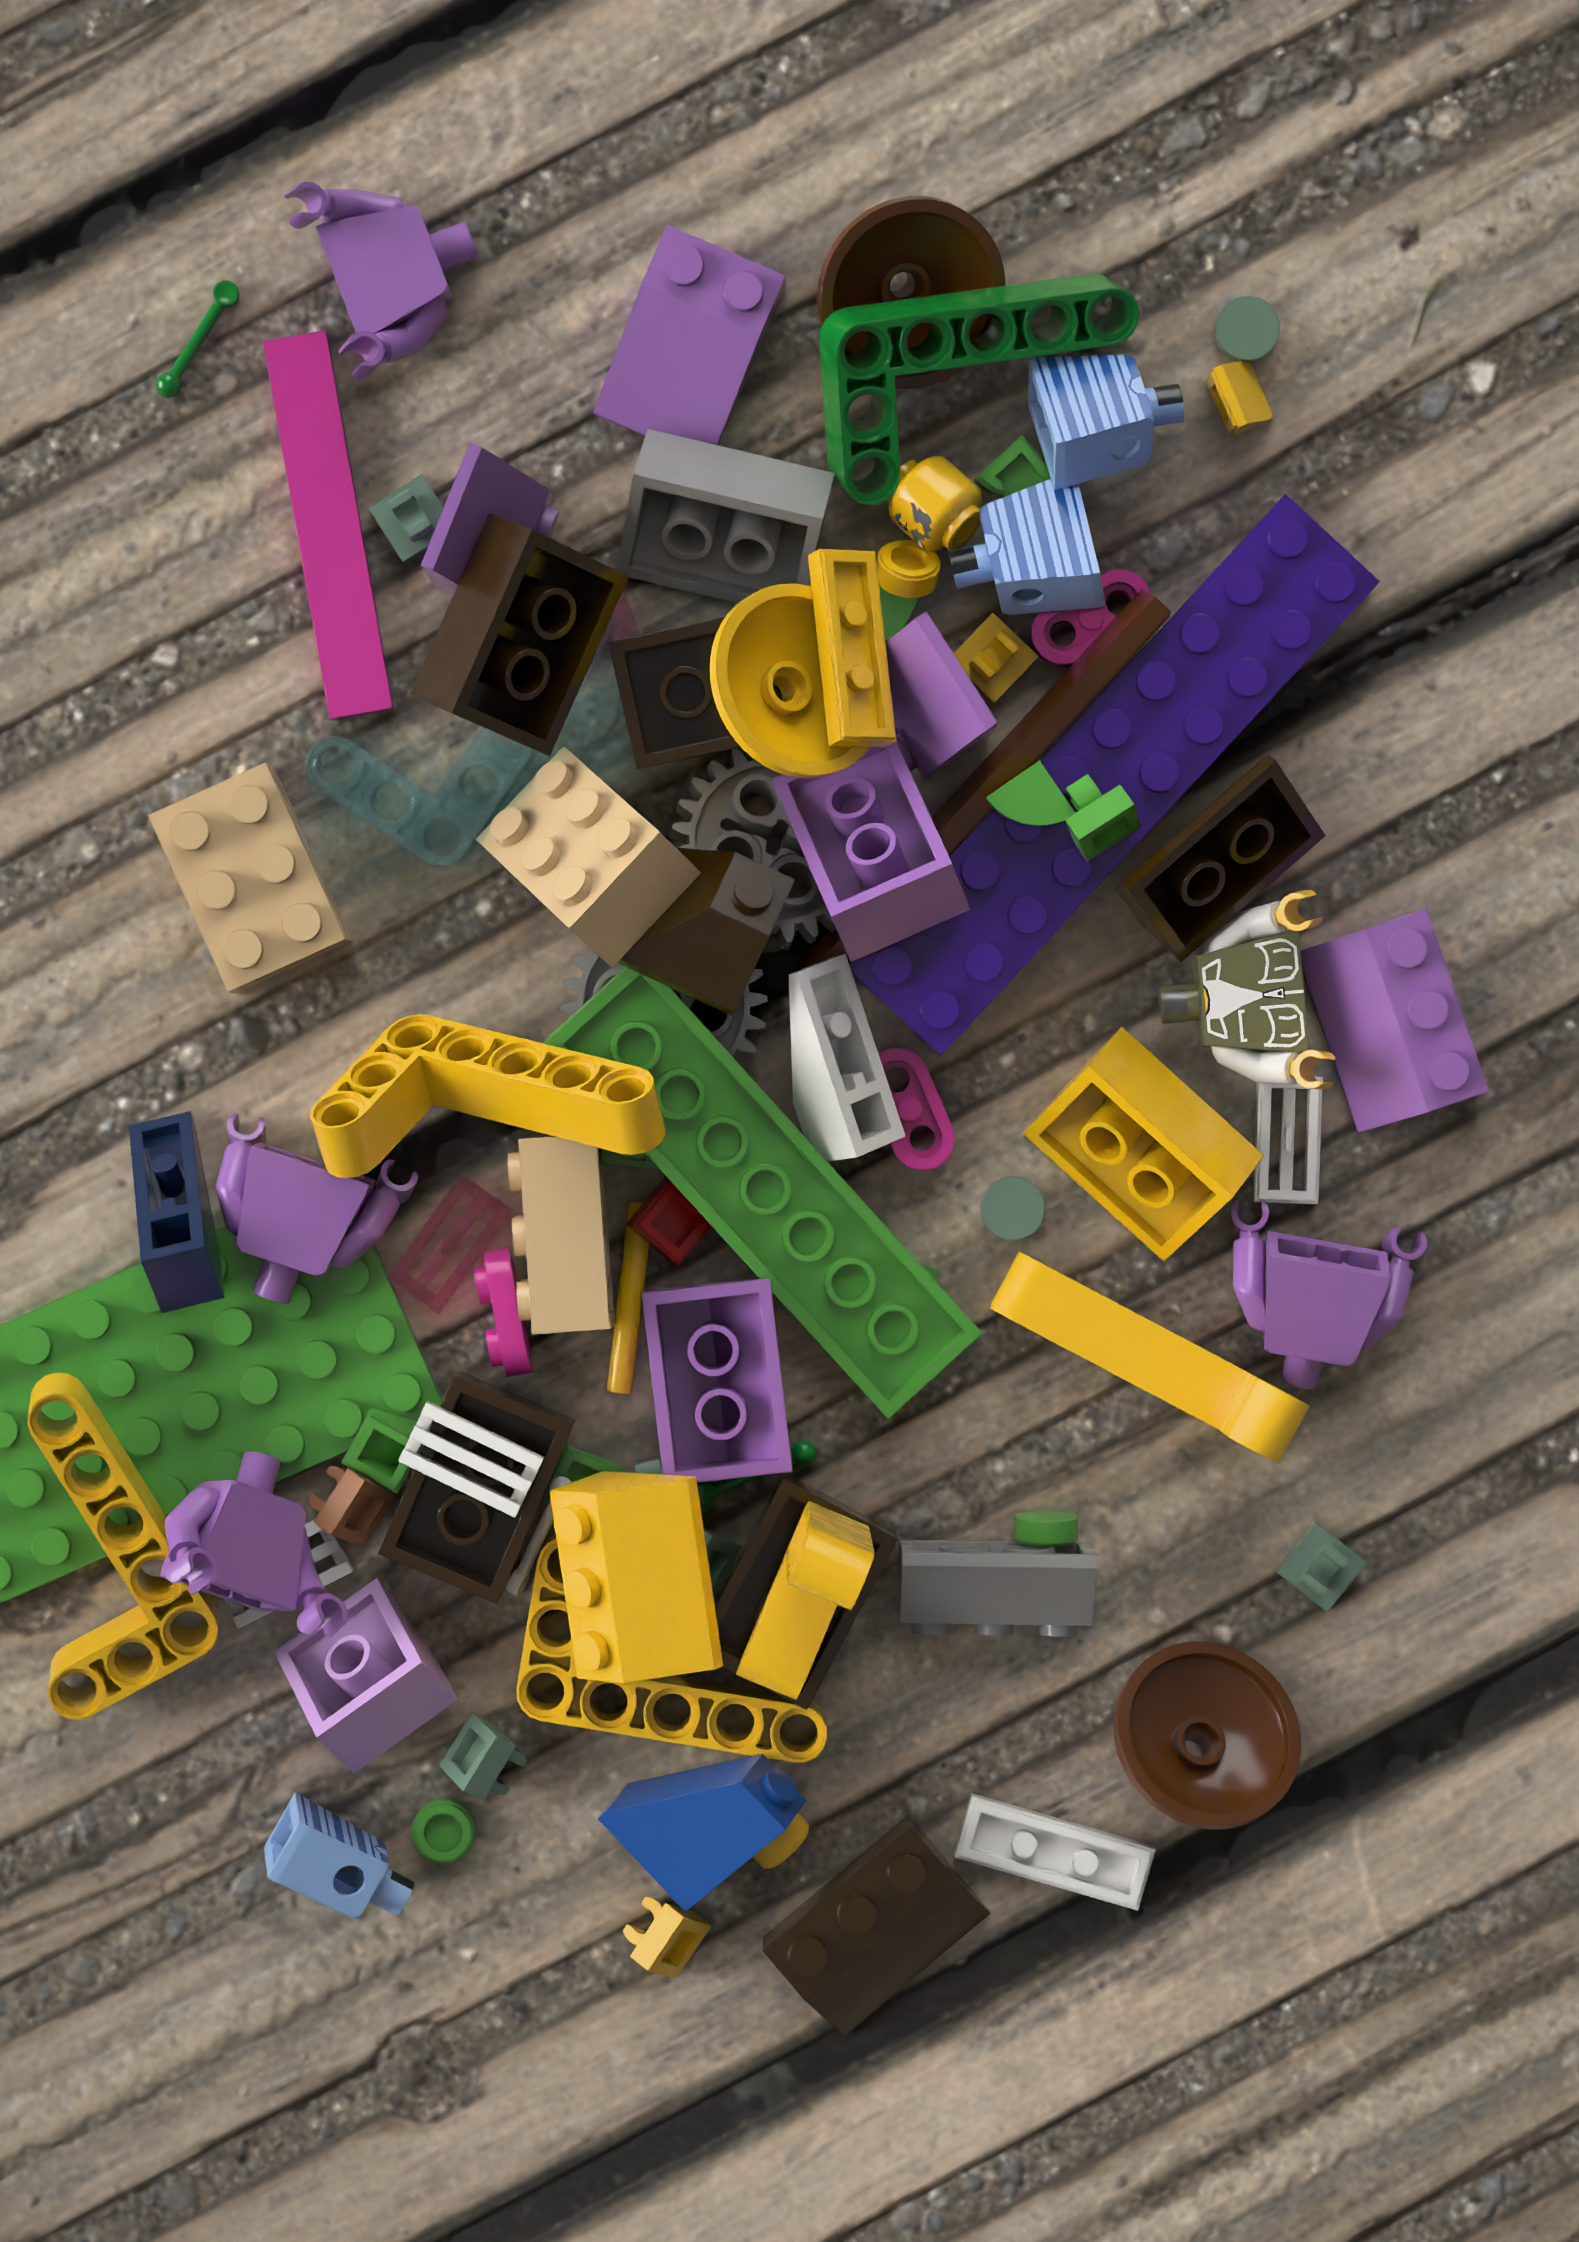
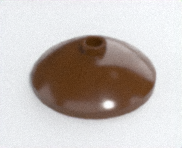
(917, 235)
(1226, 1708)

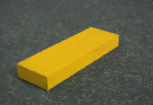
(852, 648)

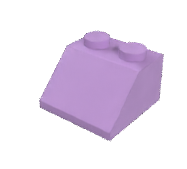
(366, 1680)

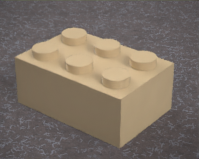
(588, 856)
(250, 878)
(562, 1236)

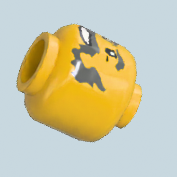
(936, 504)

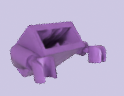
(384, 268)
(298, 1212)
(1318, 1295)
(249, 1547)

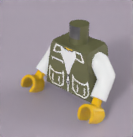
(1252, 996)

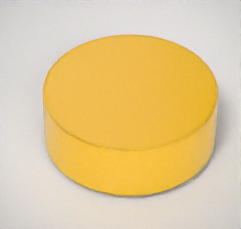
(907, 569)
(784, 1844)

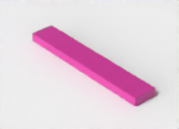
(328, 525)

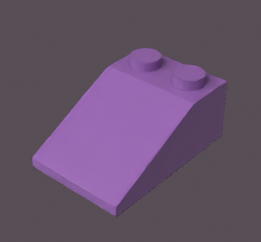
(690, 340)
(483, 487)
(933, 699)
(873, 851)

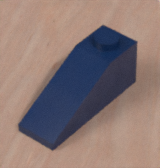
(174, 1213)

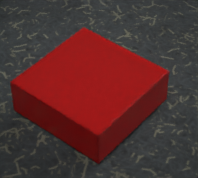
(669, 1222)

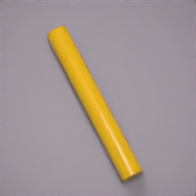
(628, 1309)

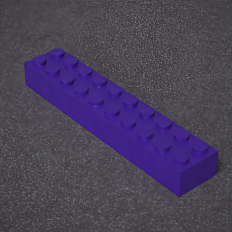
(1146, 732)

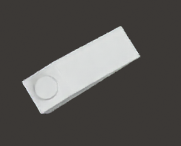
(836, 1065)

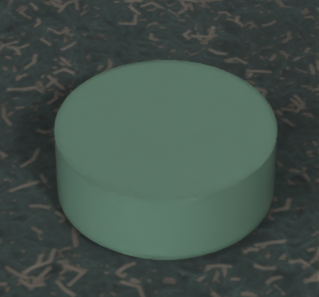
(1246, 329)
(1012, 1208)

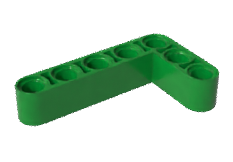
(945, 347)

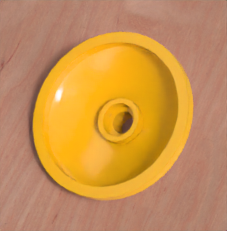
(767, 643)

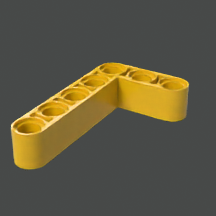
(485, 1075)
(1150, 1357)
(127, 1548)
(818, 1572)
(639, 1715)

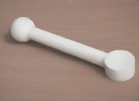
(521, 1576)

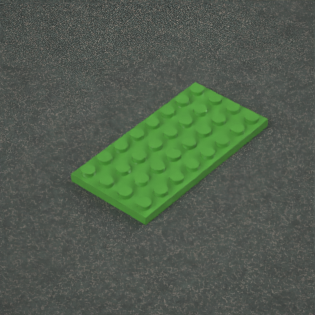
(196, 1391)

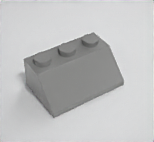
(720, 518)
(996, 1586)

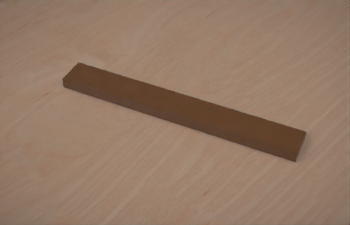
(1034, 733)

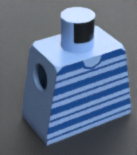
(1096, 415)
(1034, 552)
(315, 1844)

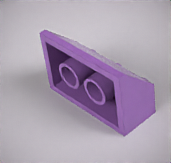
(1392, 1021)
(717, 1380)

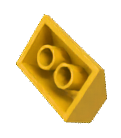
(1144, 1144)
(636, 1576)

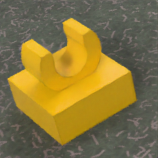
(994, 658)
(669, 1938)

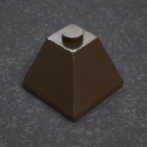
(714, 929)

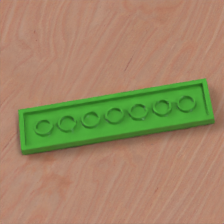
(776, 1195)

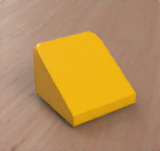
(1238, 397)

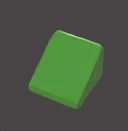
(379, 1447)

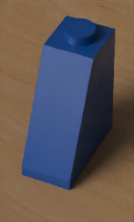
(702, 1822)

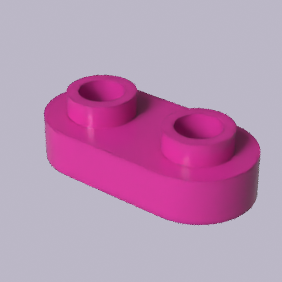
(1085, 623)
(919, 1106)
(509, 1341)

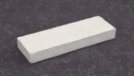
(1054, 1851)

